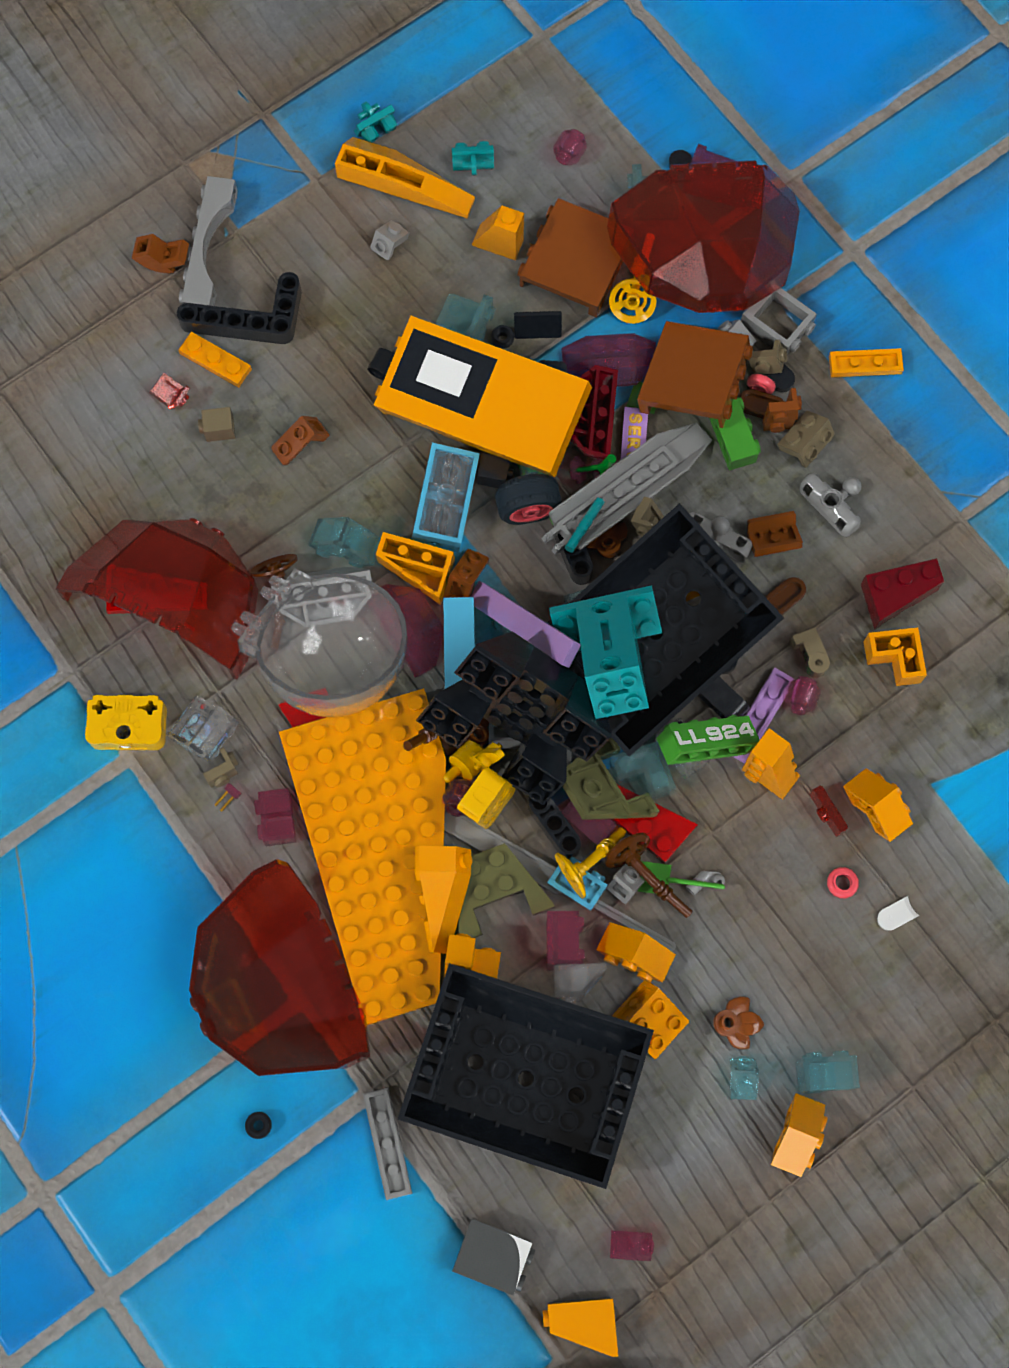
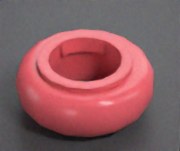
(761, 383)
(853, 879)

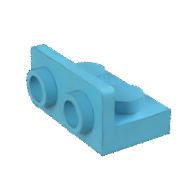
(593, 884)

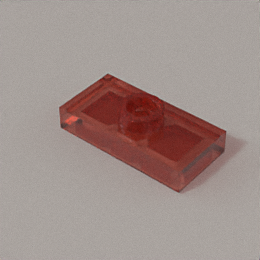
(827, 811)

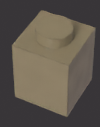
(217, 424)

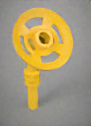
(631, 302)
(576, 871)

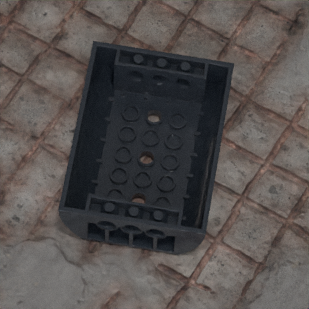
(696, 639)
(537, 1034)

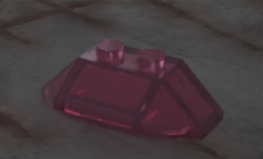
(623, 352)
(423, 628)

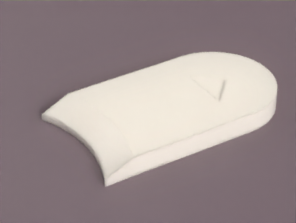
(896, 915)

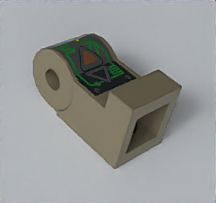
(812, 651)

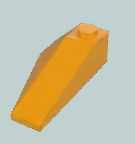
(444, 883)

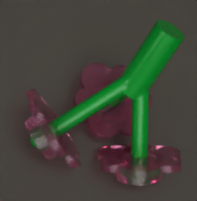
(578, 469)

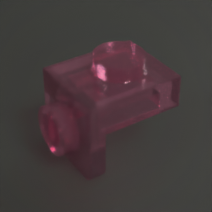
(631, 1245)

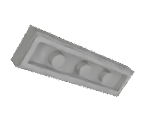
(387, 1144)

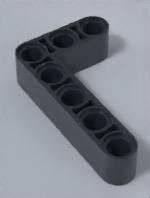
(248, 319)

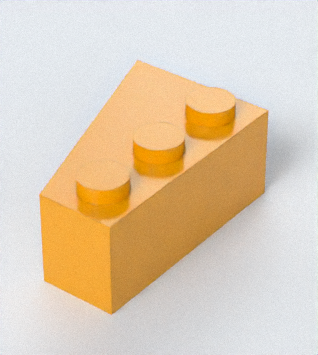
(417, 564)
(772, 764)

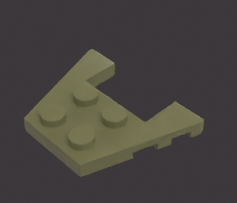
(596, 792)
(495, 876)

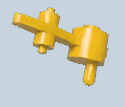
(472, 759)

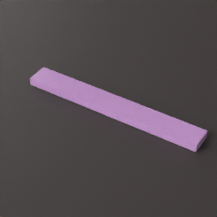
(525, 624)

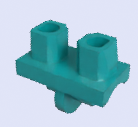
(383, 117)
(473, 157)

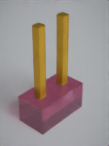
(231, 790)

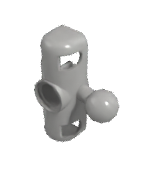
(823, 492)
(724, 536)

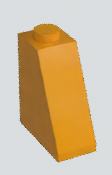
(501, 233)
(584, 1323)

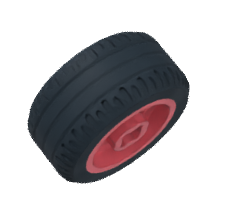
(527, 498)

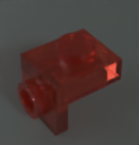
(170, 392)

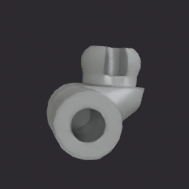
(706, 876)

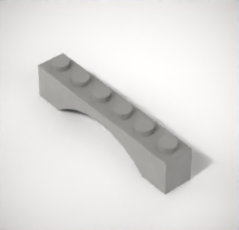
(218, 203)

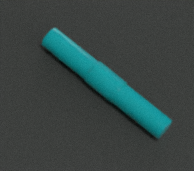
(584, 524)

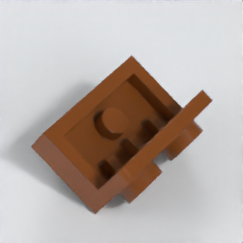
(782, 414)
(774, 534)

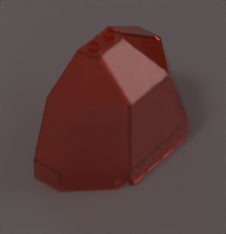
(707, 234)
(171, 573)
(272, 980)

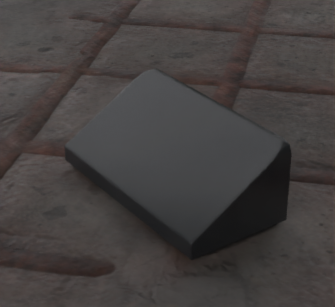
(538, 324)

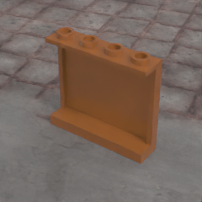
(573, 256)
(695, 371)

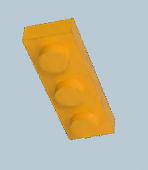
(215, 359)
(866, 362)

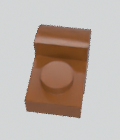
(159, 255)

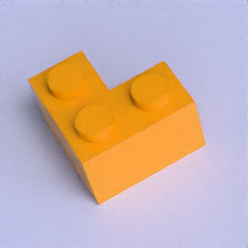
(902, 649)
(880, 802)
(635, 952)
(462, 953)
(800, 1135)

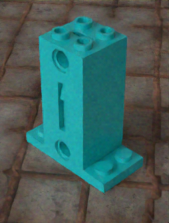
(609, 646)

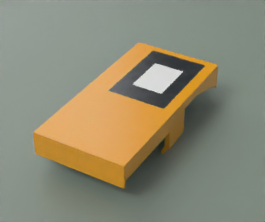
(482, 396)

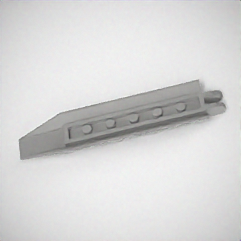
(628, 482)

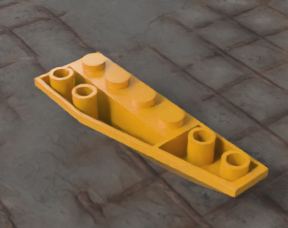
(399, 176)

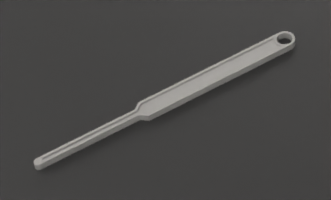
(541, 871)

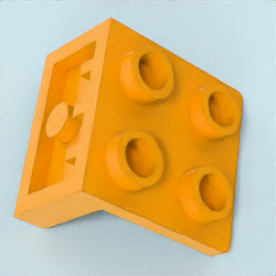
(655, 1011)

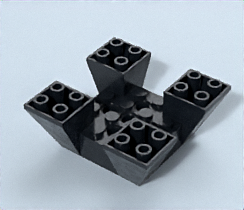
(530, 701)

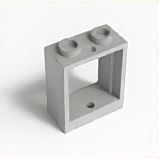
(768, 335)

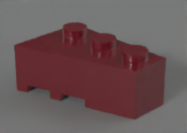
(899, 588)

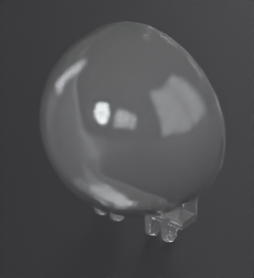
(326, 642)

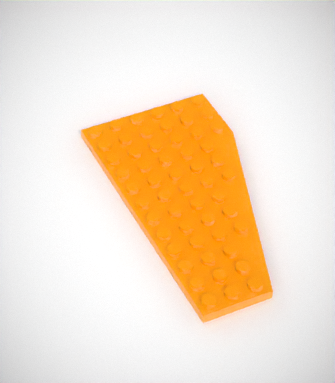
(364, 816)

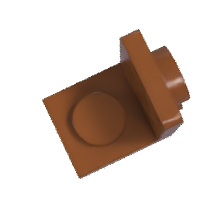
(298, 437)
(465, 574)

